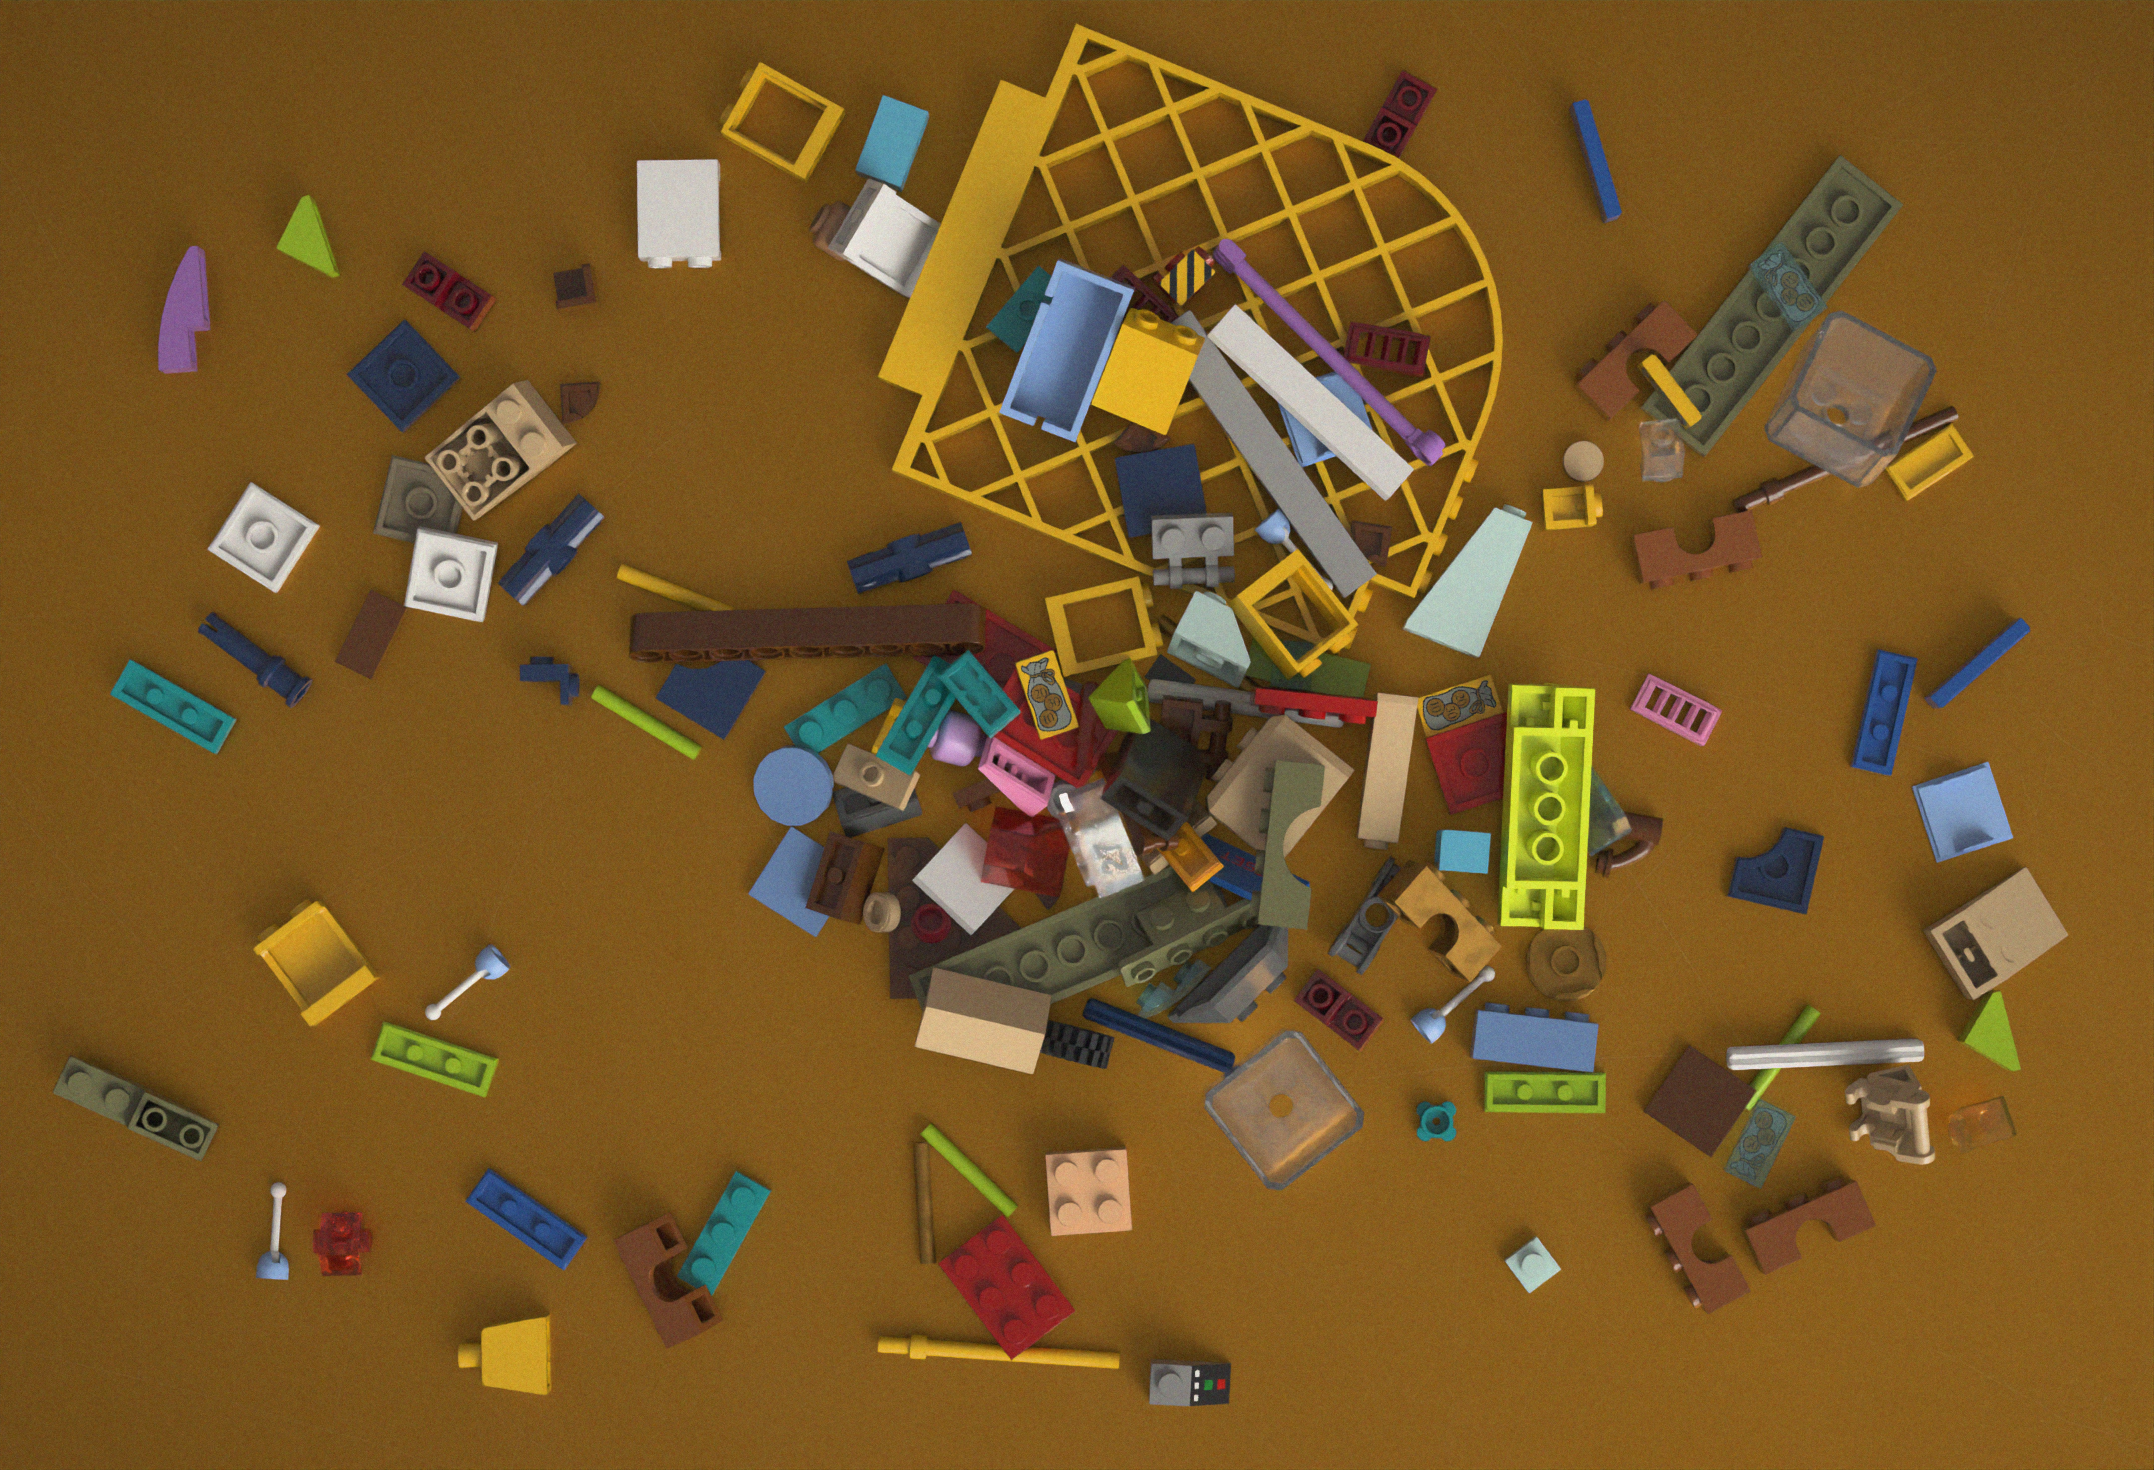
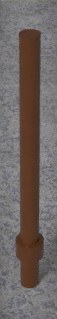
(1774, 490)

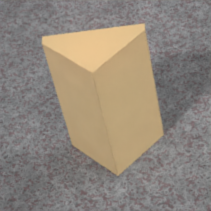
(983, 1021)

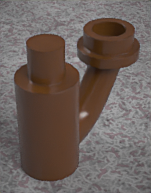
(1645, 832)

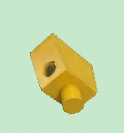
(513, 1354)

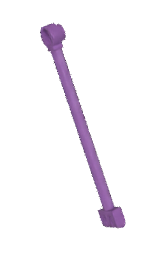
(1425, 446)

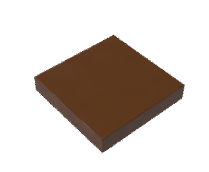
(1700, 1101)

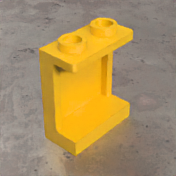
(1148, 370)
(315, 960)

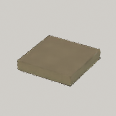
(414, 499)

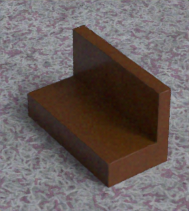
(844, 878)

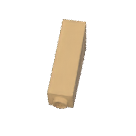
(1386, 770)

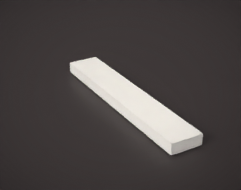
(1310, 402)

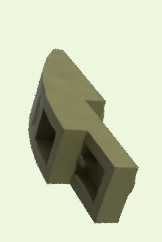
(136, 1107)

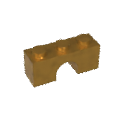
(1464, 940)

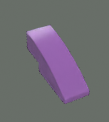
(183, 314)

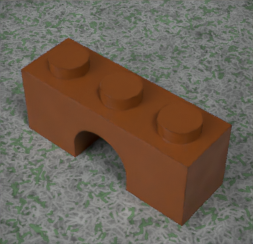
(1658, 333)
(1731, 544)
(1774, 1235)
(1710, 1281)
(673, 1308)

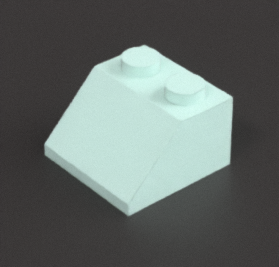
(1211, 639)

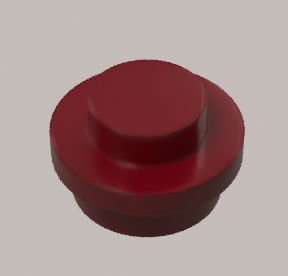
(930, 923)

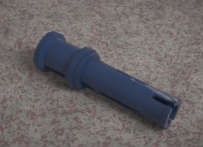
(269, 670)

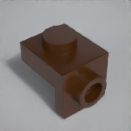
(976, 795)

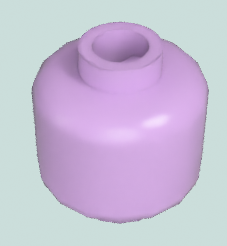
(957, 739)

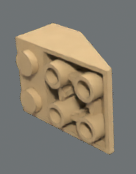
(500, 449)
(1996, 934)

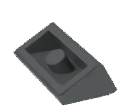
(864, 814)

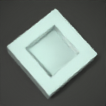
(1532, 1264)

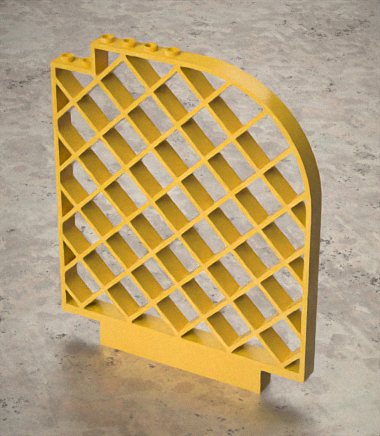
(974, 241)

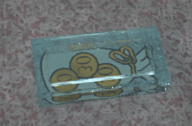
(1787, 286)
(1759, 1143)

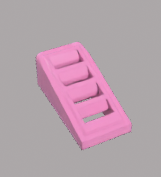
(1706, 726)
(1033, 782)

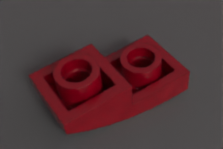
(1400, 114)
(449, 291)
(1339, 1010)

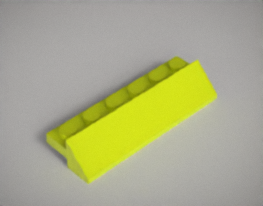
(1546, 806)

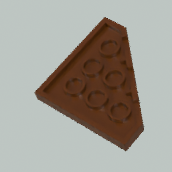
(907, 952)

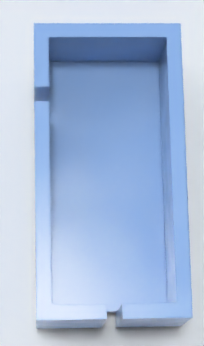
(1067, 349)

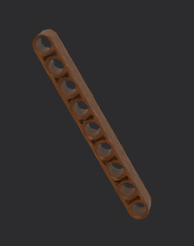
(807, 633)

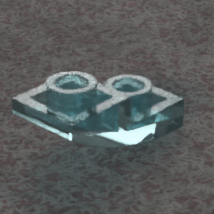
(1159, 998)

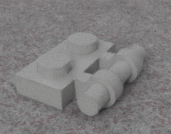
(1192, 536)

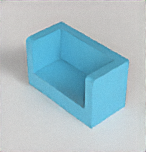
(892, 143)
(1462, 851)

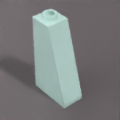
(1470, 590)

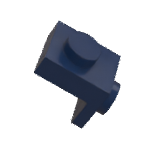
(544, 670)

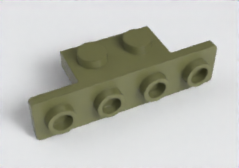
(1182, 928)

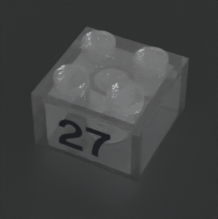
(1098, 840)

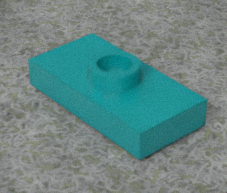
(1017, 316)
(979, 694)

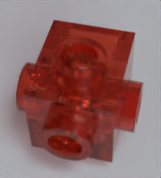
(342, 1243)

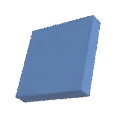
(789, 879)

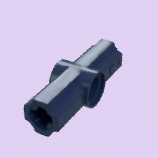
(551, 550)
(909, 558)

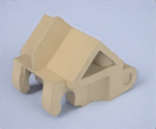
(1893, 1114)

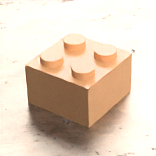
(1088, 1191)

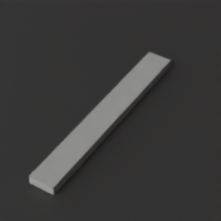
(1276, 466)

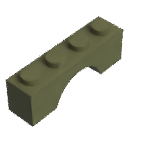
(1293, 790)

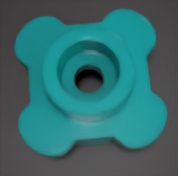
(1444, 1129)

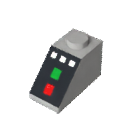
(1189, 1382)

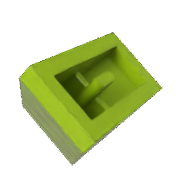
(307, 239)
(1123, 700)
(1990, 1032)

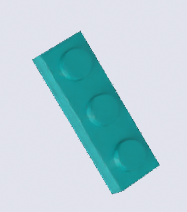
(173, 706)
(846, 710)
(918, 720)
(724, 1232)

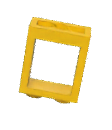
(819, 139)
(1319, 594)
(1142, 600)

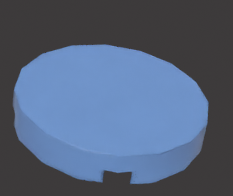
(793, 785)

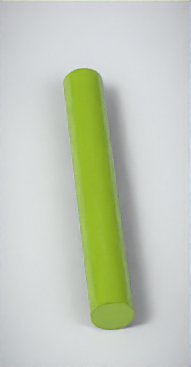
(646, 722)
(1793, 1036)
(969, 1170)

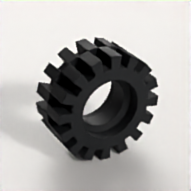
(1077, 1044)

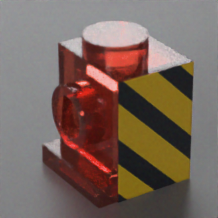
(1186, 276)

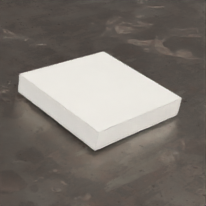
(263, 537)
(451, 574)
(956, 883)

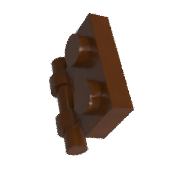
(1185, 719)

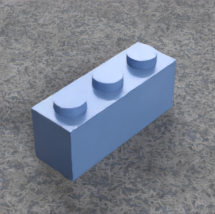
(1534, 1038)

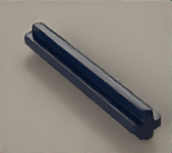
(1158, 1035)

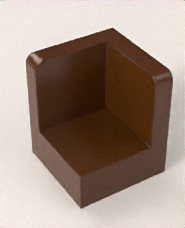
(576, 289)

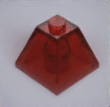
(1026, 852)

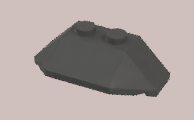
(1238, 979)

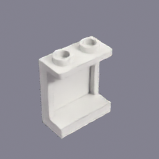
(678, 212)
(886, 237)

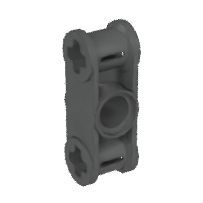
(1358, 931)

